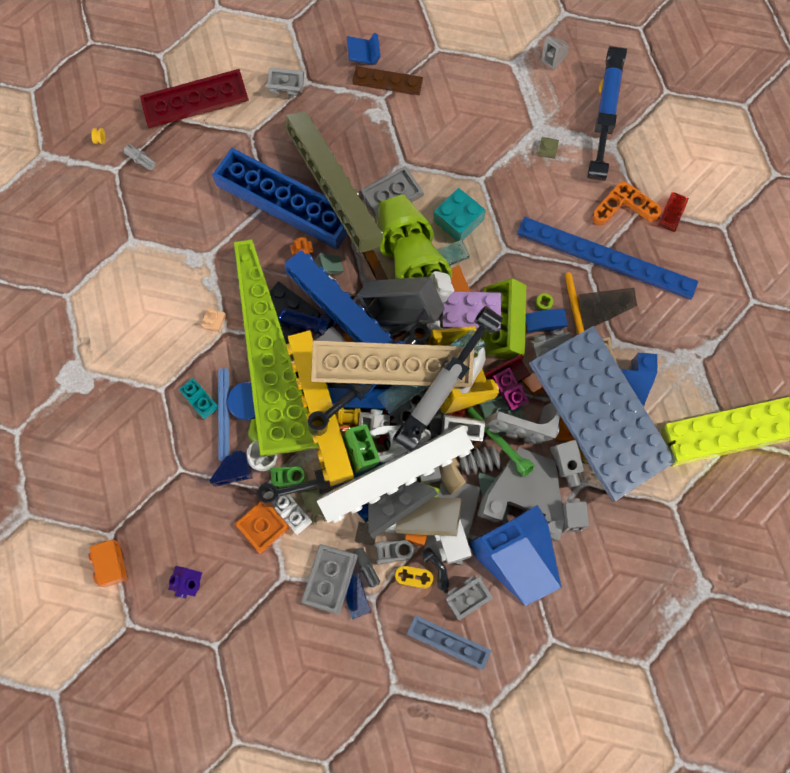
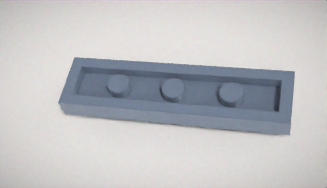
(449, 642)

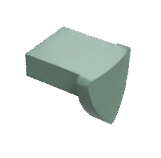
(331, 263)

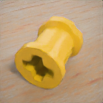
(348, 416)

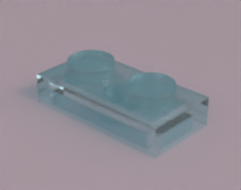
(454, 252)

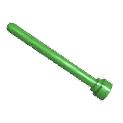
(524, 465)

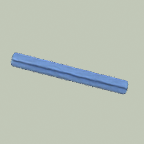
(223, 414)

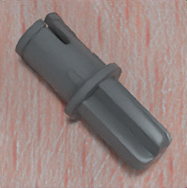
(366, 568)

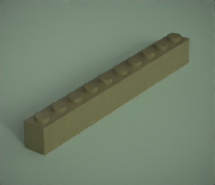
(333, 182)

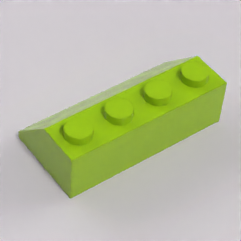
(510, 339)

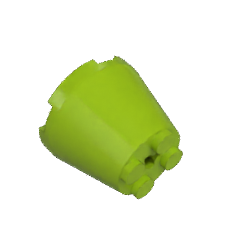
(398, 219)
(418, 258)

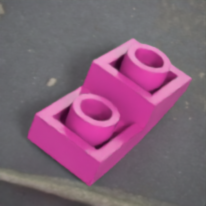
(510, 389)

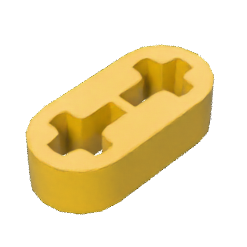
(415, 572)

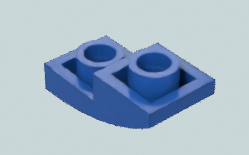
(546, 319)

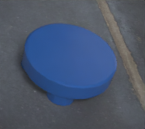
(241, 401)

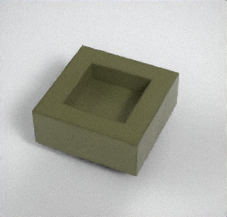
(548, 147)

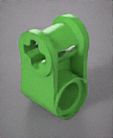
(283, 476)

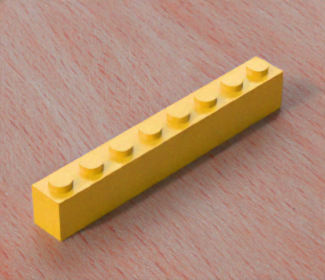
(317, 398)

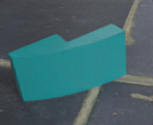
(198, 398)

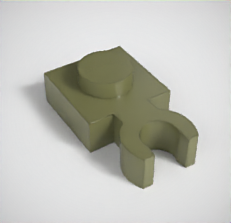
(311, 505)

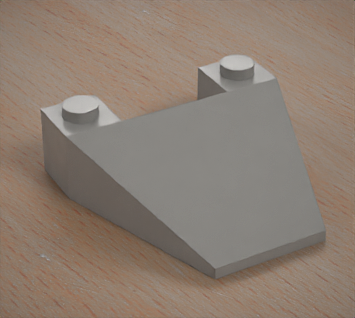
(537, 488)

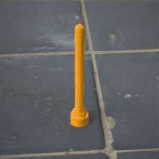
(574, 303)

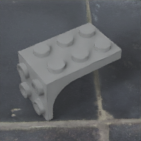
(519, 428)

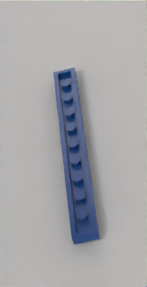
(608, 258)

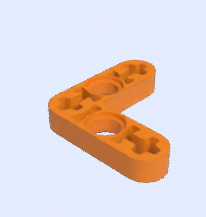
(622, 198)

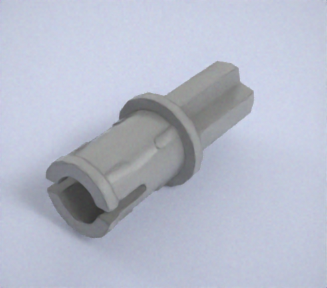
(139, 157)

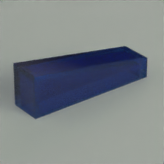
(303, 321)

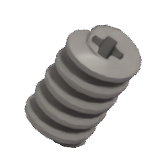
(481, 460)

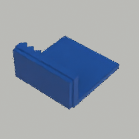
(364, 50)

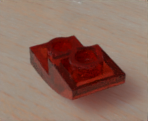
(673, 211)

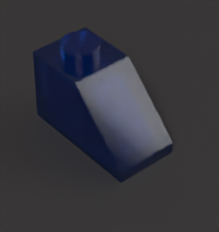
(232, 470)

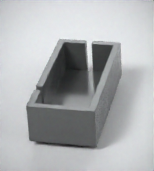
(402, 301)

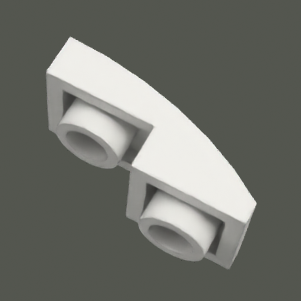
(292, 513)

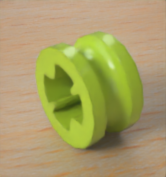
(547, 297)

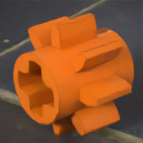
(301, 244)

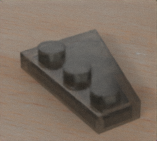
(605, 305)

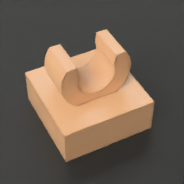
(213, 320)

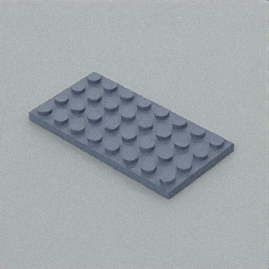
(602, 413)

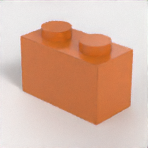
(107, 563)

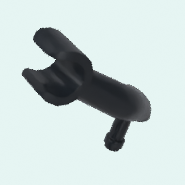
(443, 582)

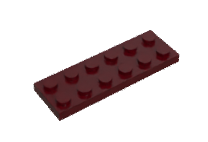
(193, 98)

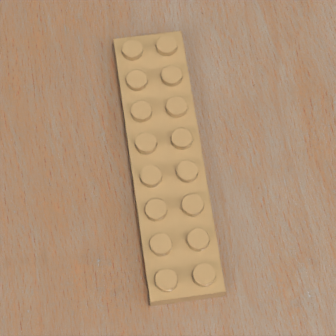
(383, 363)

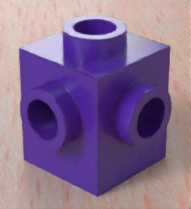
(184, 582)

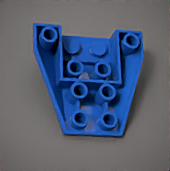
(521, 556)

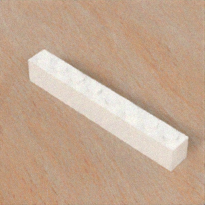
(394, 473)

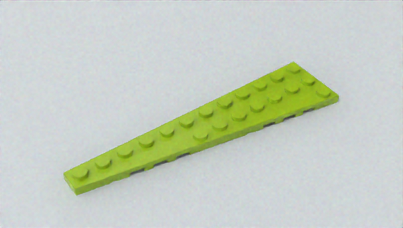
(276, 396)

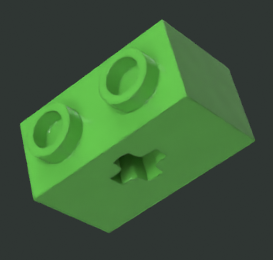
(361, 448)

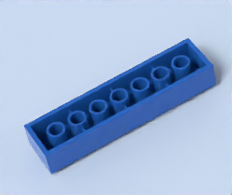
(280, 197)

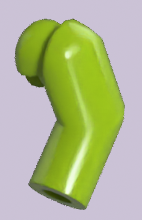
(252, 433)

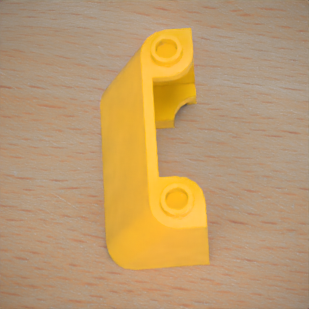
(481, 390)

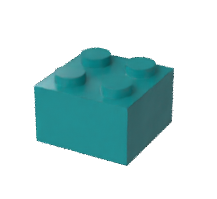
(459, 215)

